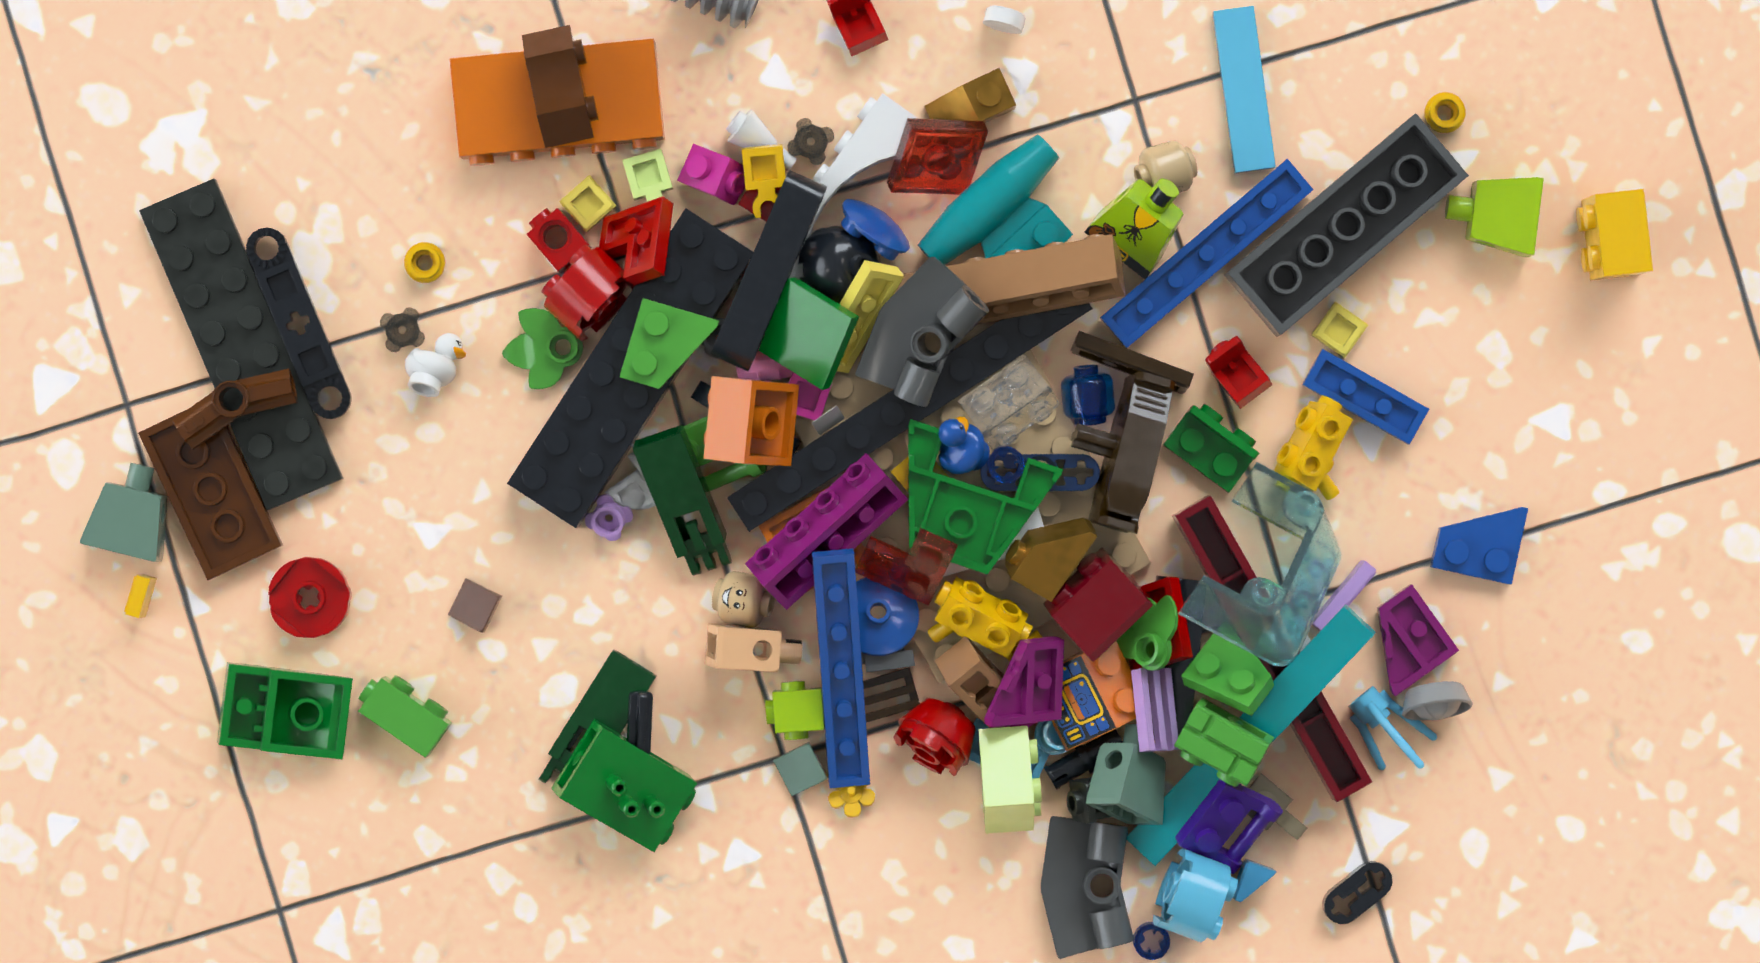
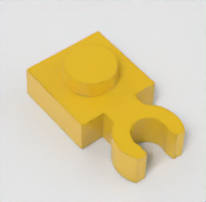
(763, 171)

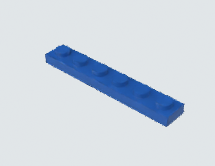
(1206, 253)
(841, 668)

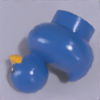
(962, 446)

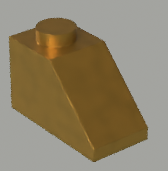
(975, 100)
(1049, 555)

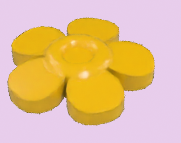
(852, 797)

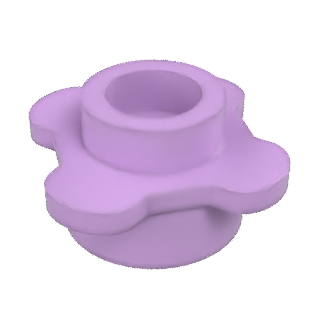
(609, 529)

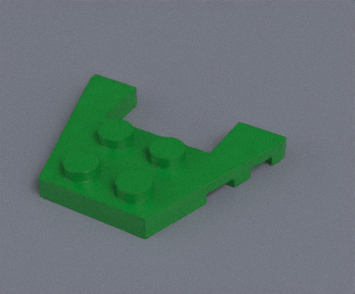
(966, 514)

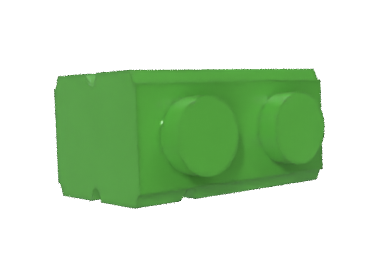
(1223, 743)

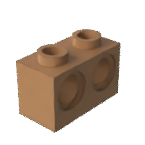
(970, 675)

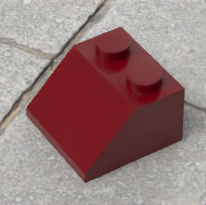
(1098, 603)

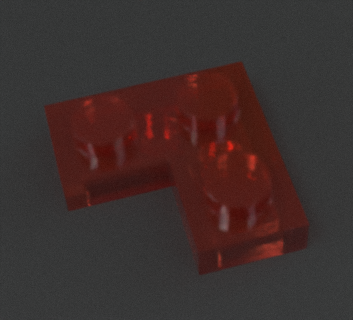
(910, 573)

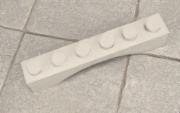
(871, 144)

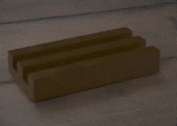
(895, 709)

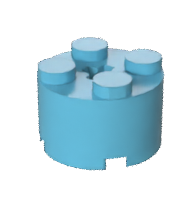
(1194, 896)

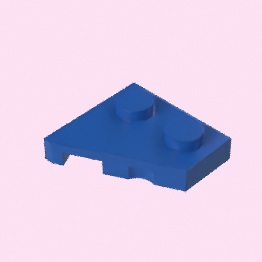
(1482, 546)

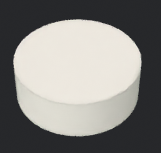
(1004, 19)

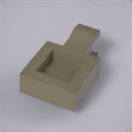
(1286, 820)

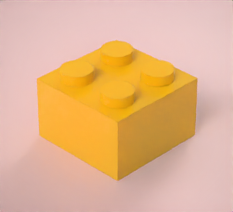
(1615, 235)

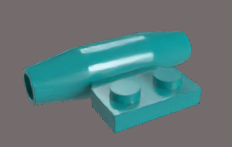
(999, 209)

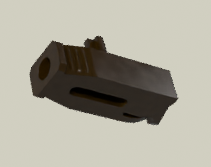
(1128, 451)

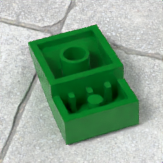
(284, 710)

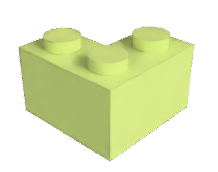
(1008, 789)

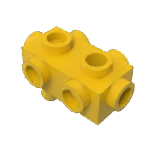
(1313, 445)
(978, 616)

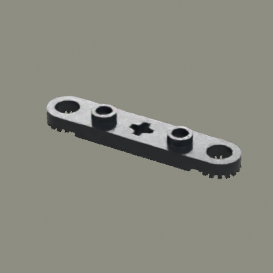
(288, 294)

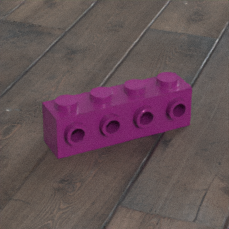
(833, 521)

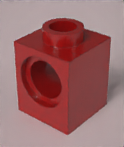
(542, 224)

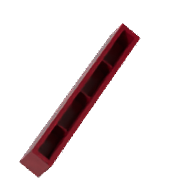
(1317, 724)

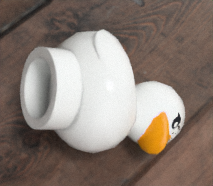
(435, 369)

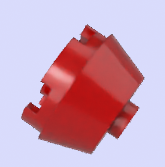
(937, 735)

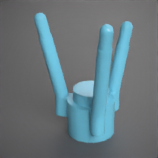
(1372, 709)

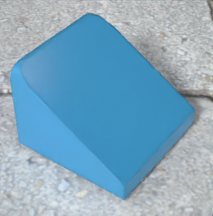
(1250, 878)

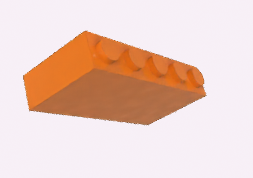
(499, 112)

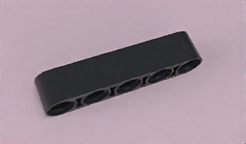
(768, 270)

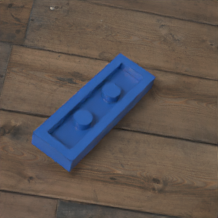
(1365, 396)

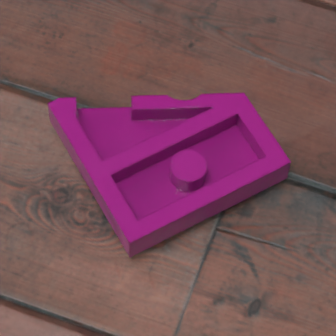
(1411, 639)
(1030, 685)

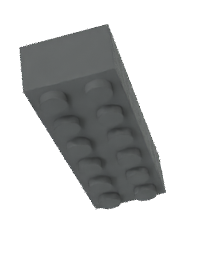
(1346, 225)

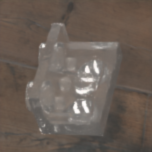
(1009, 403)

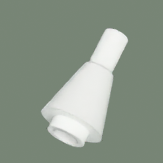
(750, 131)

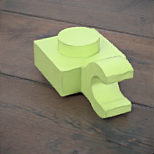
(647, 175)

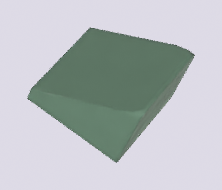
(800, 769)

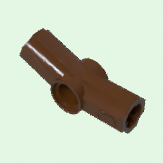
(258, 392)

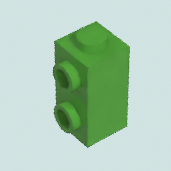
(403, 714)

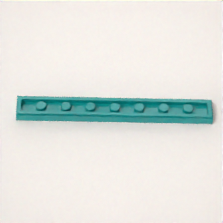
(1287, 699)

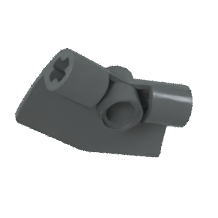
(896, 349)
(1071, 861)

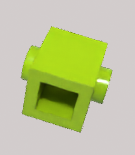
(795, 710)

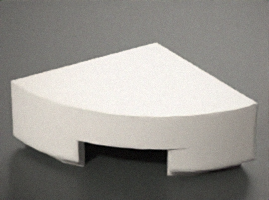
(632, 492)

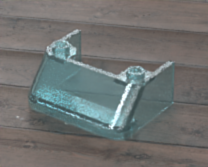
(1266, 616)

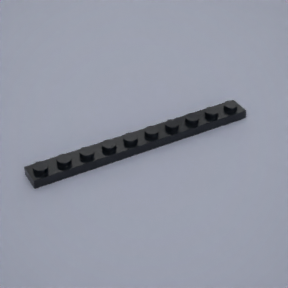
(891, 415)

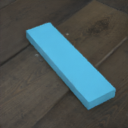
(1243, 89)

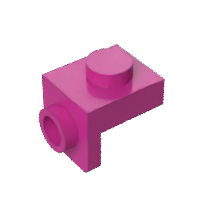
(713, 174)

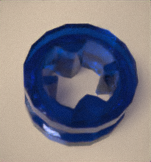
(1009, 476)
(1164, 943)

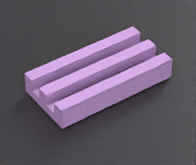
(1345, 593)
(1160, 709)

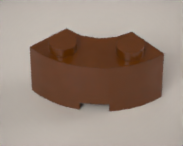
(558, 86)

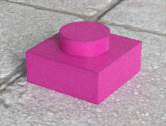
(810, 398)

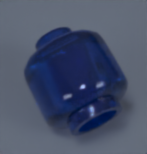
(1088, 395)

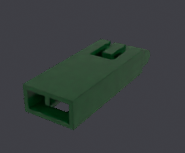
(678, 490)
(604, 701)

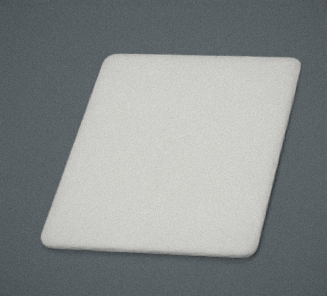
(828, 420)

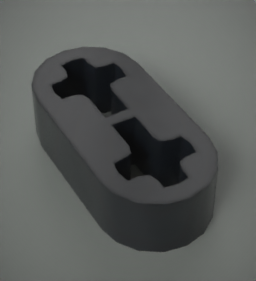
(1363, 900)

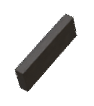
(1128, 360)

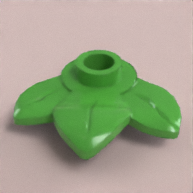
(537, 348)
(1151, 635)

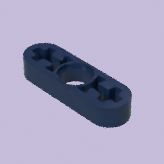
(1070, 462)

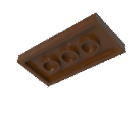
(212, 497)

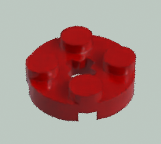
(285, 597)

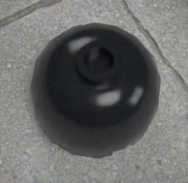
(833, 259)

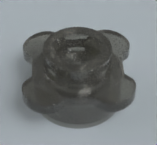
(814, 152)
(412, 336)

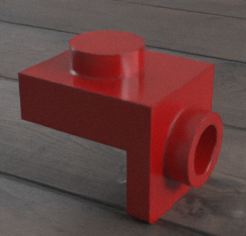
(857, 24)
(1237, 371)

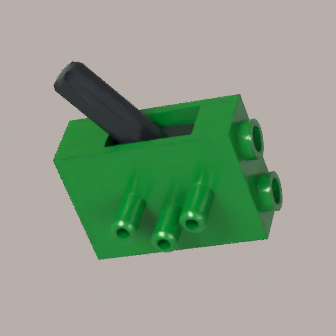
(624, 781)

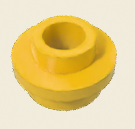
(1457, 109)
(414, 254)

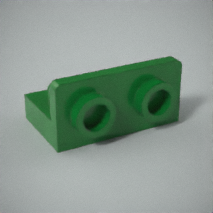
(1211, 447)

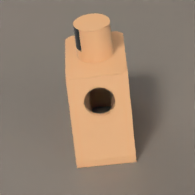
(733, 648)

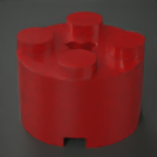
(587, 292)

